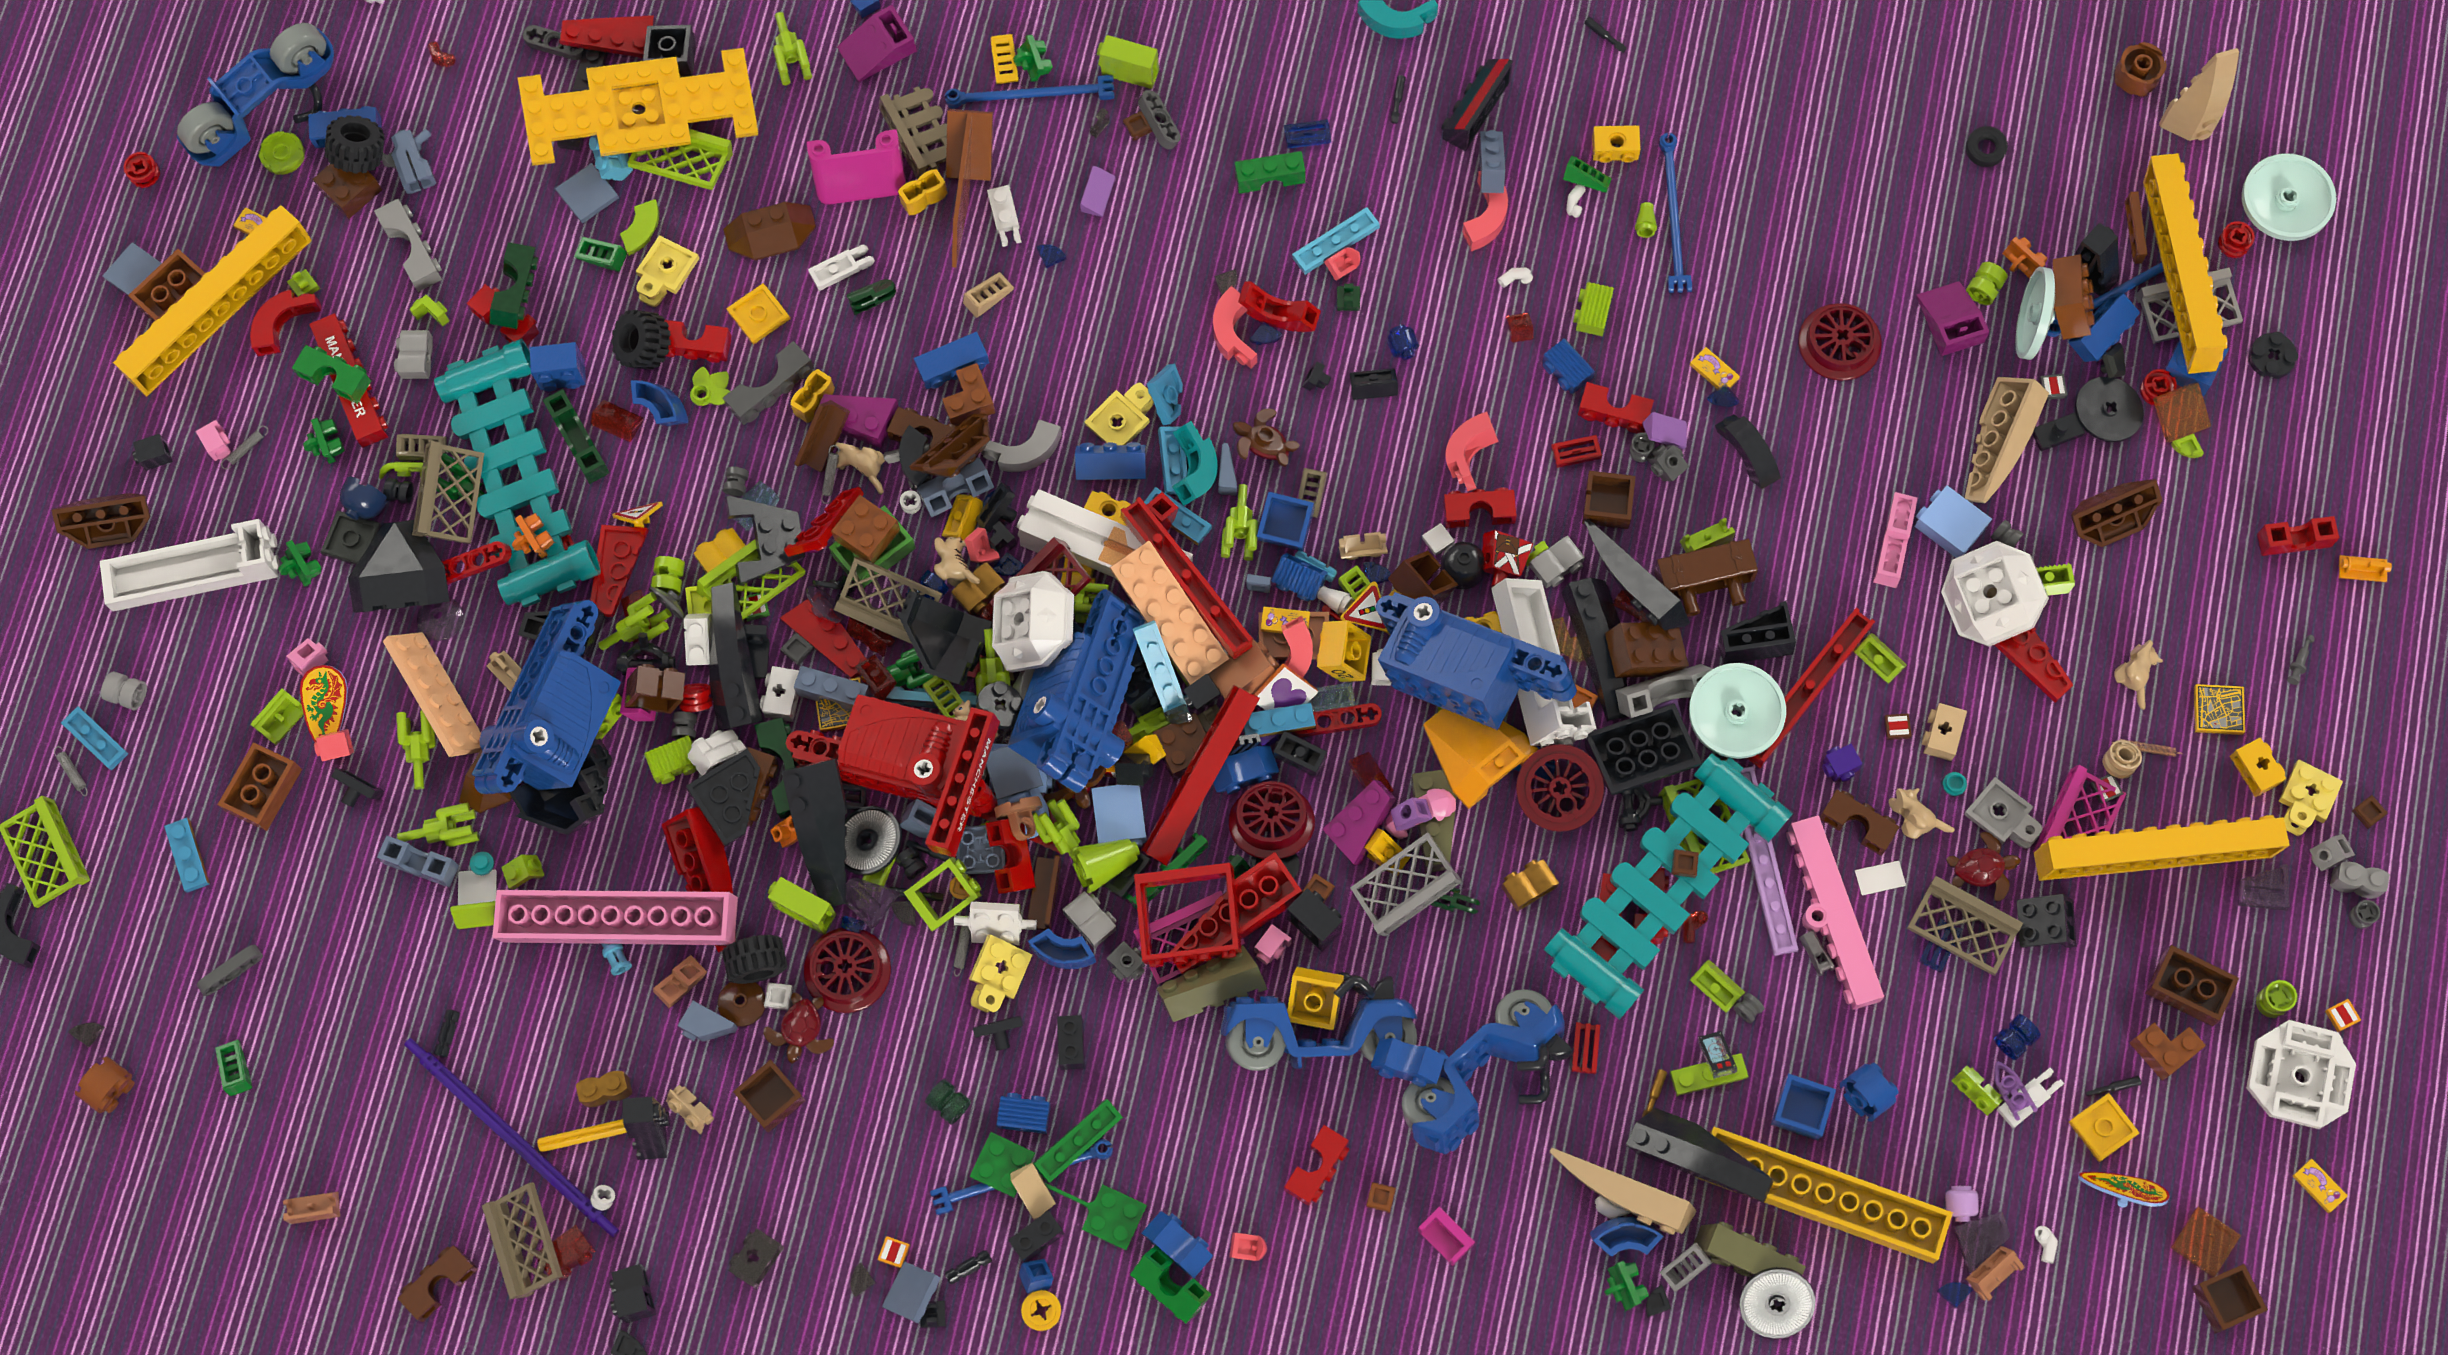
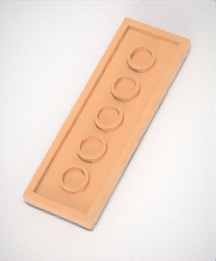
(1163, 600)
(434, 693)

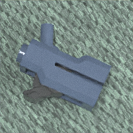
(406, 156)

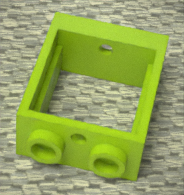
(801, 905)
(925, 909)

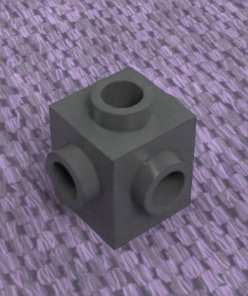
(1667, 462)
(1122, 955)

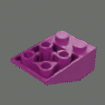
(877, 44)
(1953, 318)

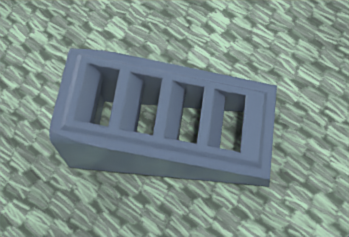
(1227, 479)

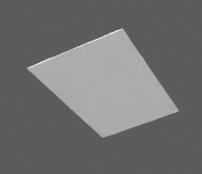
(1880, 878)

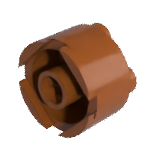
(2140, 69)
(104, 1085)

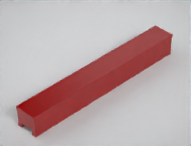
(1203, 597)
(1819, 675)
(1200, 774)

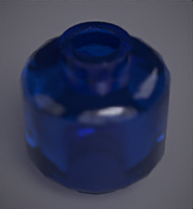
(1402, 342)

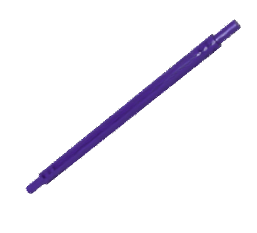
(511, 1137)

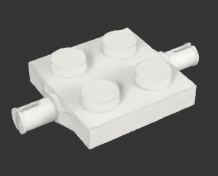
(995, 919)

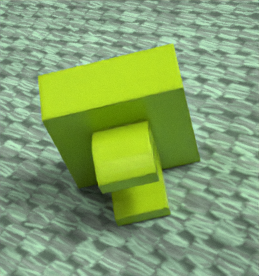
(303, 283)

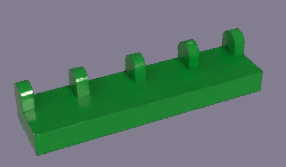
(1184, 859)
(1077, 1140)

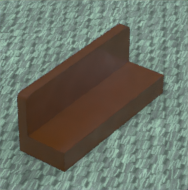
(822, 434)
(1045, 892)

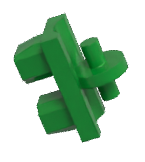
(1030, 60)
(328, 448)
(295, 564)
(1622, 1285)

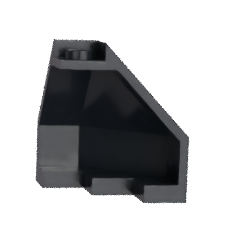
(397, 571)
(943, 637)
(571, 807)

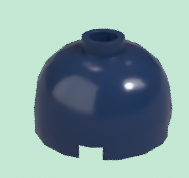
(361, 500)

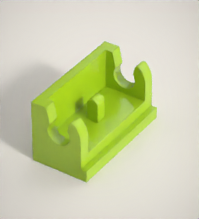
(1709, 537)
(278, 717)

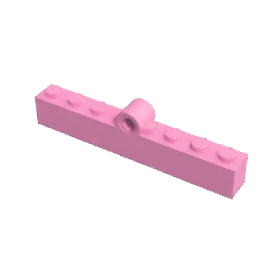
(1835, 913)

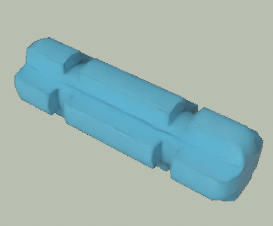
(1331, 571)

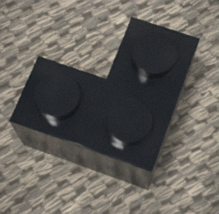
(631, 1294)

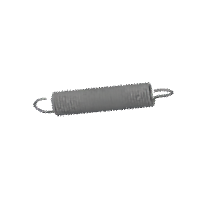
(244, 447)
(830, 474)
(71, 771)
(962, 948)

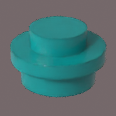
(1954, 784)
(482, 863)

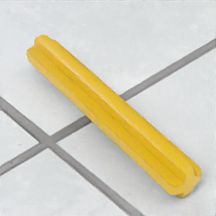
(581, 1135)

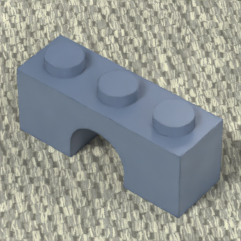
(1492, 161)
(939, 491)
(821, 685)
(416, 862)

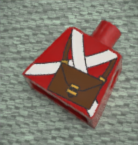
(1504, 555)

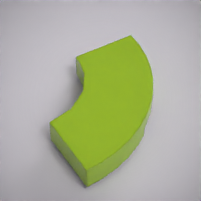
(642, 228)

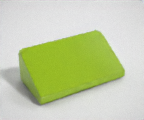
(1880, 658)
(473, 915)
(1717, 986)

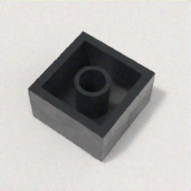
(672, 41)
(1315, 919)

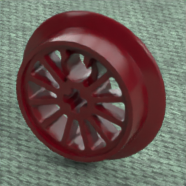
(1851, 364)
(1569, 819)
(1260, 846)
(856, 1000)

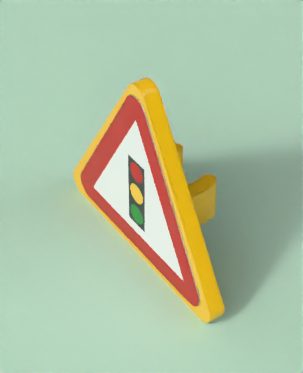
(638, 515)
(1363, 609)

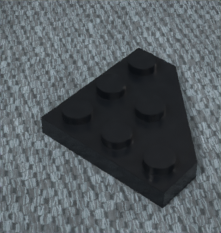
(727, 796)

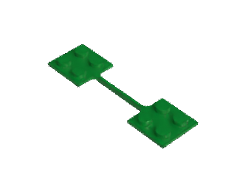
(1110, 1215)

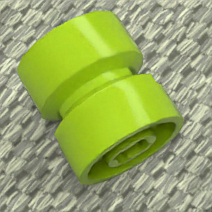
(1986, 283)
(668, 572)
(2280, 994)

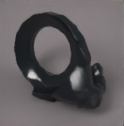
(839, 584)

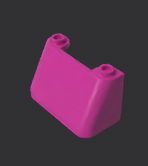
(858, 173)

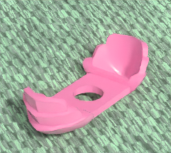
(1440, 804)

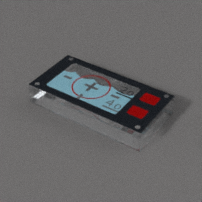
(1717, 1054)

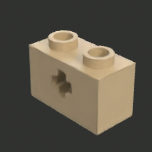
(1952, 721)

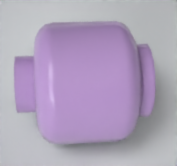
(1962, 1202)

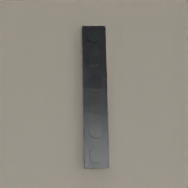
(589, 59)

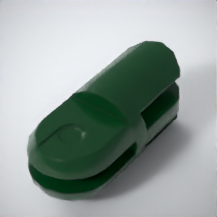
(871, 295)
(1454, 904)

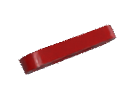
(469, 561)
(1336, 723)

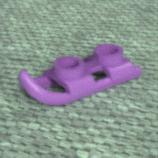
(2010, 1084)

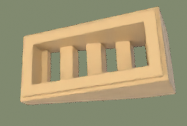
(976, 303)

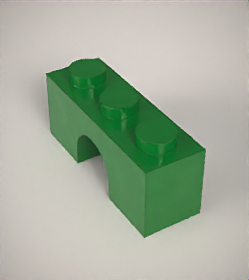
(1255, 172)
(315, 364)
(1153, 1275)

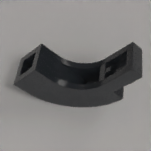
(1752, 449)
(11, 945)

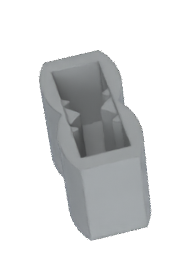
(414, 354)
(1557, 562)
(2355, 878)
(1090, 919)

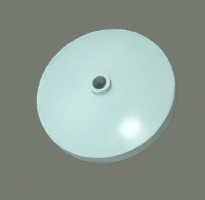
(2288, 197)
(2035, 313)
(1740, 689)

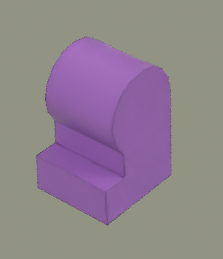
(1410, 813)

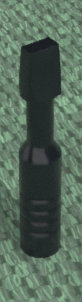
(1603, 33)
(1398, 96)
(926, 850)
(934, 896)
(2116, 1086)

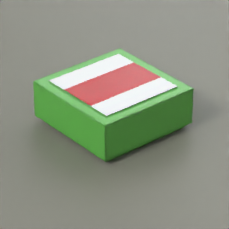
(761, 612)

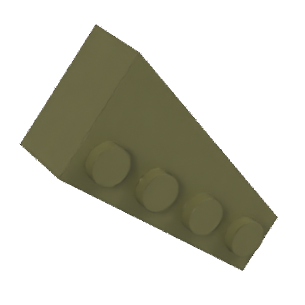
(1439, 830)
(1211, 985)
(1741, 1251)

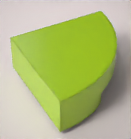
(2188, 446)
(1539, 548)

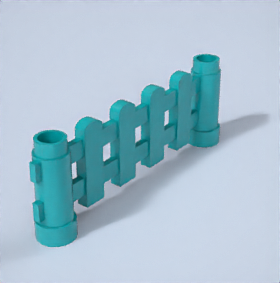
(462, 384)
(1604, 979)

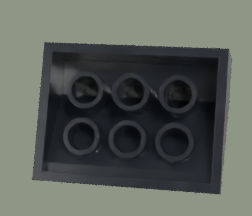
(1642, 749)

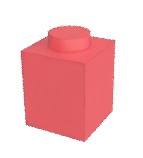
(334, 745)

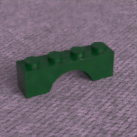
(508, 304)
(576, 436)
(772, 740)

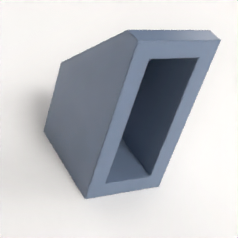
(918, 818)
(704, 1024)

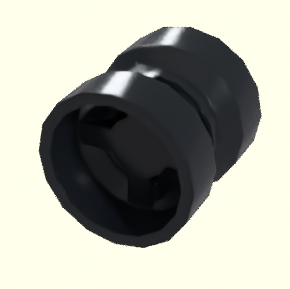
(398, 491)
(911, 862)

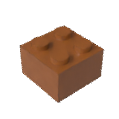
(865, 530)

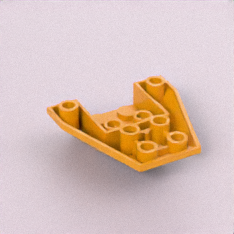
(1475, 753)

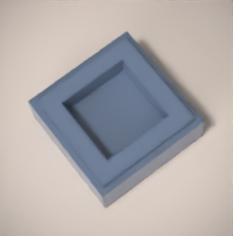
(1258, 583)

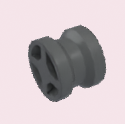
(1749, 1008)

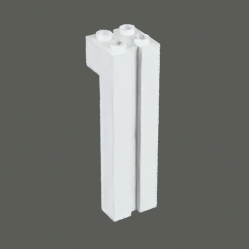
(1076, 526)
(191, 567)
(1527, 617)

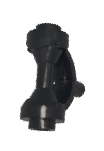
(630, 658)
(1632, 819)

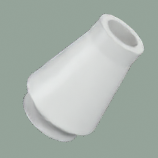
(1335, 599)

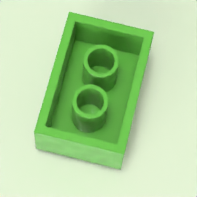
(895, 551)

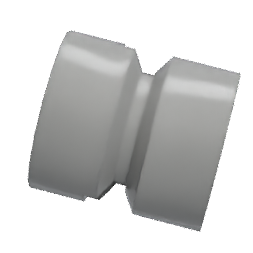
(121, 690)

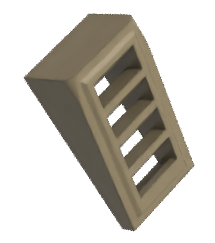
(421, 440)
(1304, 482)

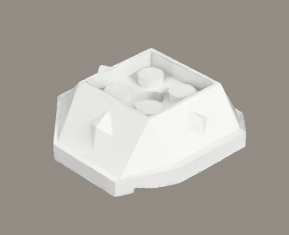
(2011, 610)
(1032, 621)
(2318, 1057)

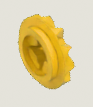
(1030, 1306)

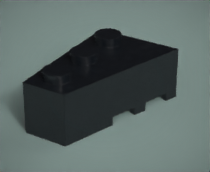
(2100, 252)
(534, 621)
(1759, 637)
(646, 1123)

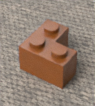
(972, 399)
(2166, 1055)

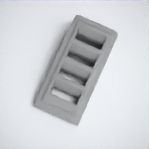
(1673, 1278)

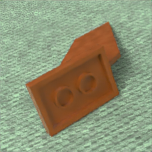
(966, 159)

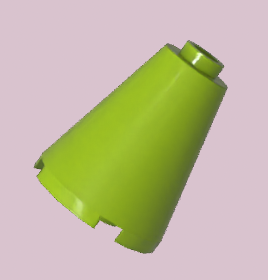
(1103, 861)

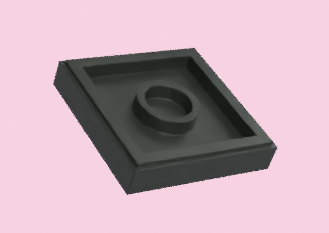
(349, 538)

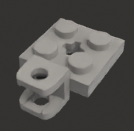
(2012, 824)

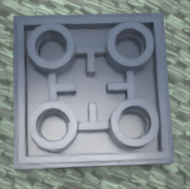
(586, 193)
(131, 269)
(1011, 773)
(976, 852)
(911, 1292)

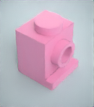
(214, 440)
(307, 656)
(1271, 945)

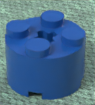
(1869, 1091)

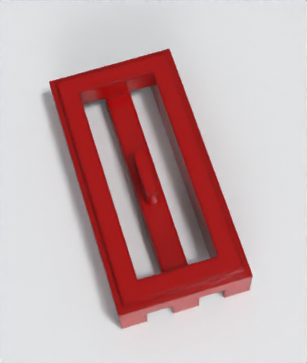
(1578, 459)
(1587, 1027)

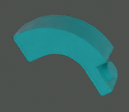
(1396, 23)
(1201, 464)

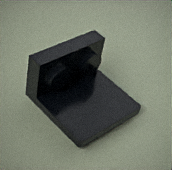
(758, 643)
(1141, 692)
(2047, 921)

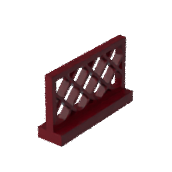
(1048, 560)

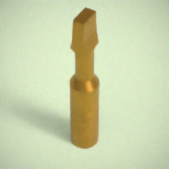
(1655, 1090)

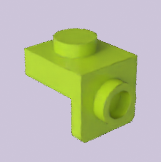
(427, 305)
(522, 870)

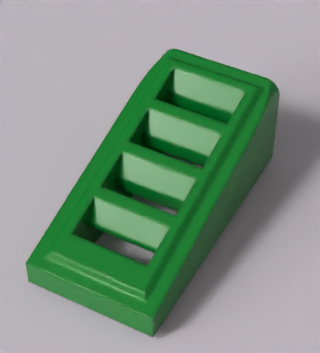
(1585, 175)
(614, 258)
(237, 1082)

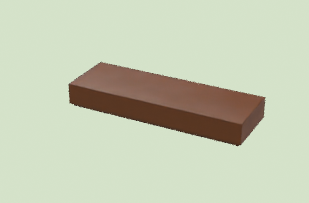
(2135, 227)

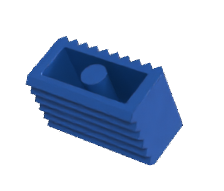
(1567, 366)
(1299, 577)
(1023, 1114)

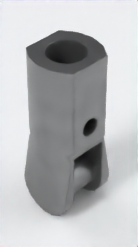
(1814, 949)

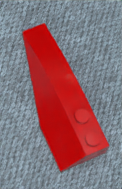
(698, 854)
(1260, 895)

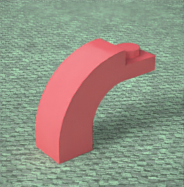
(1486, 227)
(1224, 319)
(1465, 443)
(1300, 645)

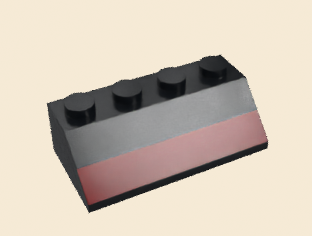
(1477, 103)

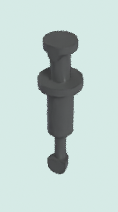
(2298, 667)

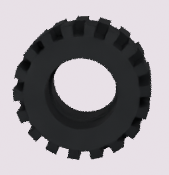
(354, 144)
(641, 339)
(754, 959)

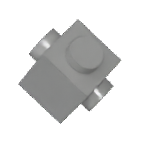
(2331, 852)

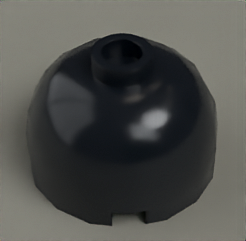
(1464, 564)

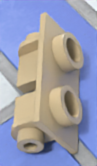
(1352, 548)
(504, 669)
(680, 1102)

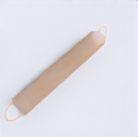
(2152, 745)

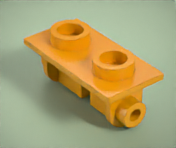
(2363, 568)

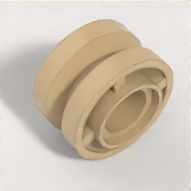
(2122, 759)

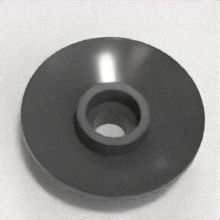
(669, 600)

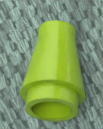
(1646, 221)

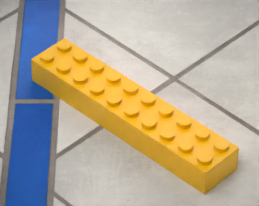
(2184, 263)
(212, 300)
(2161, 848)
(1845, 1201)

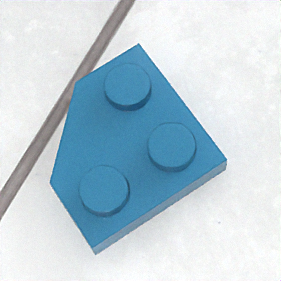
(1164, 392)

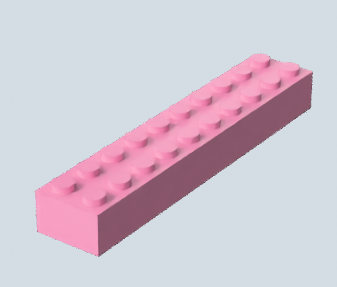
(615, 917)

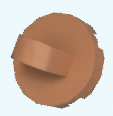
(1019, 813)

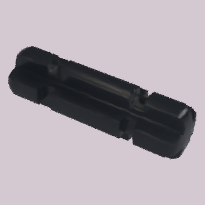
(446, 1033)
(968, 1267)

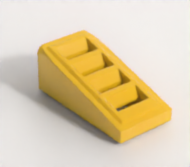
(1000, 45)

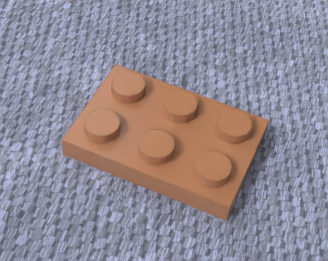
(1278, 645)

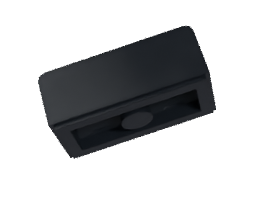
(1374, 384)

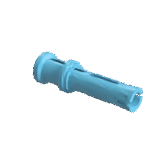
(611, 951)

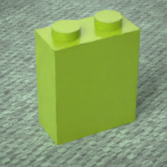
(1128, 61)

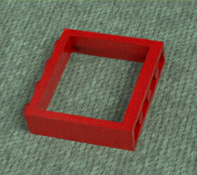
(1180, 876)

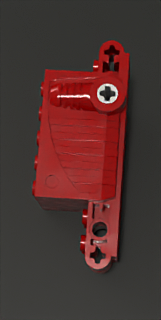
(892, 751)

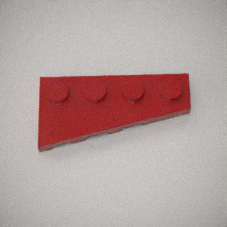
(609, 35)
(820, 533)
(617, 557)
(826, 638)
(2036, 663)

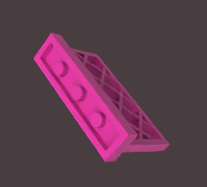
(2066, 799)
(1174, 921)

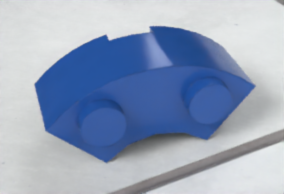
(660, 401)
(1246, 769)
(1062, 952)
(1407, 1062)
(1625, 1234)
(1178, 1244)

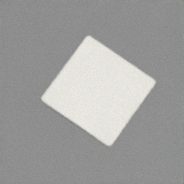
(476, 888)

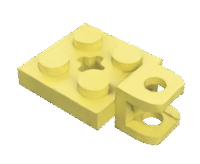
(655, 278)
(1129, 407)
(2302, 806)
(991, 983)

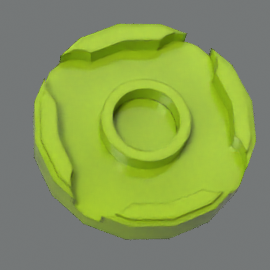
(281, 153)

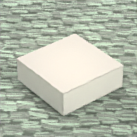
(1438, 539)
(778, 996)

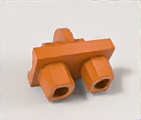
(2022, 257)
(528, 527)
(784, 832)

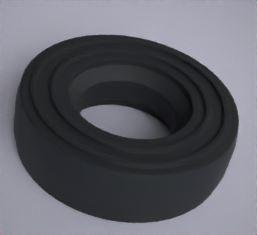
(1981, 158)

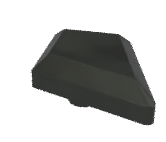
(2114, 362)

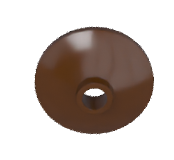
(746, 1013)

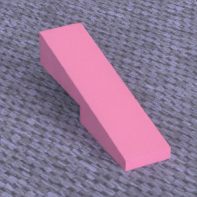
(1895, 540)

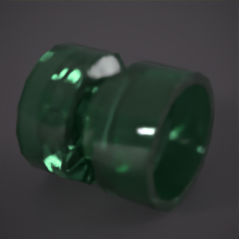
(951, 1104)

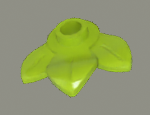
(712, 385)

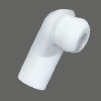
(1572, 207)
(1515, 273)
(1608, 1209)
(2048, 1242)

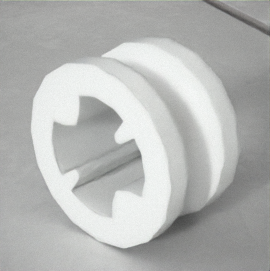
(910, 509)
(600, 1191)

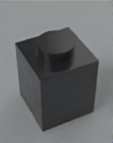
(151, 452)
(1133, 769)

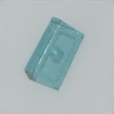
(759, 493)
(1333, 697)

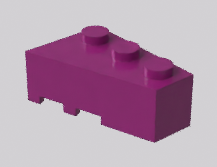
(867, 417)
(1360, 820)

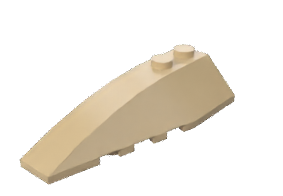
(2204, 103)
(2004, 433)
(1633, 1196)

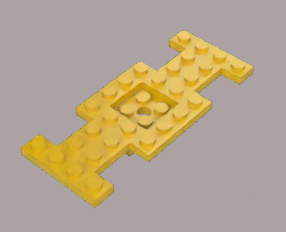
(610, 115)

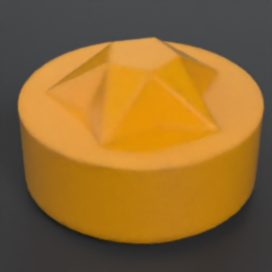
(957, 889)

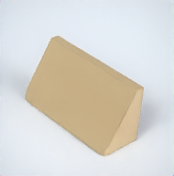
(1032, 1190)

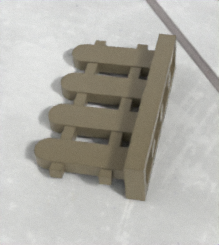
(909, 123)

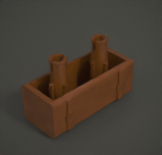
(1708, 571)

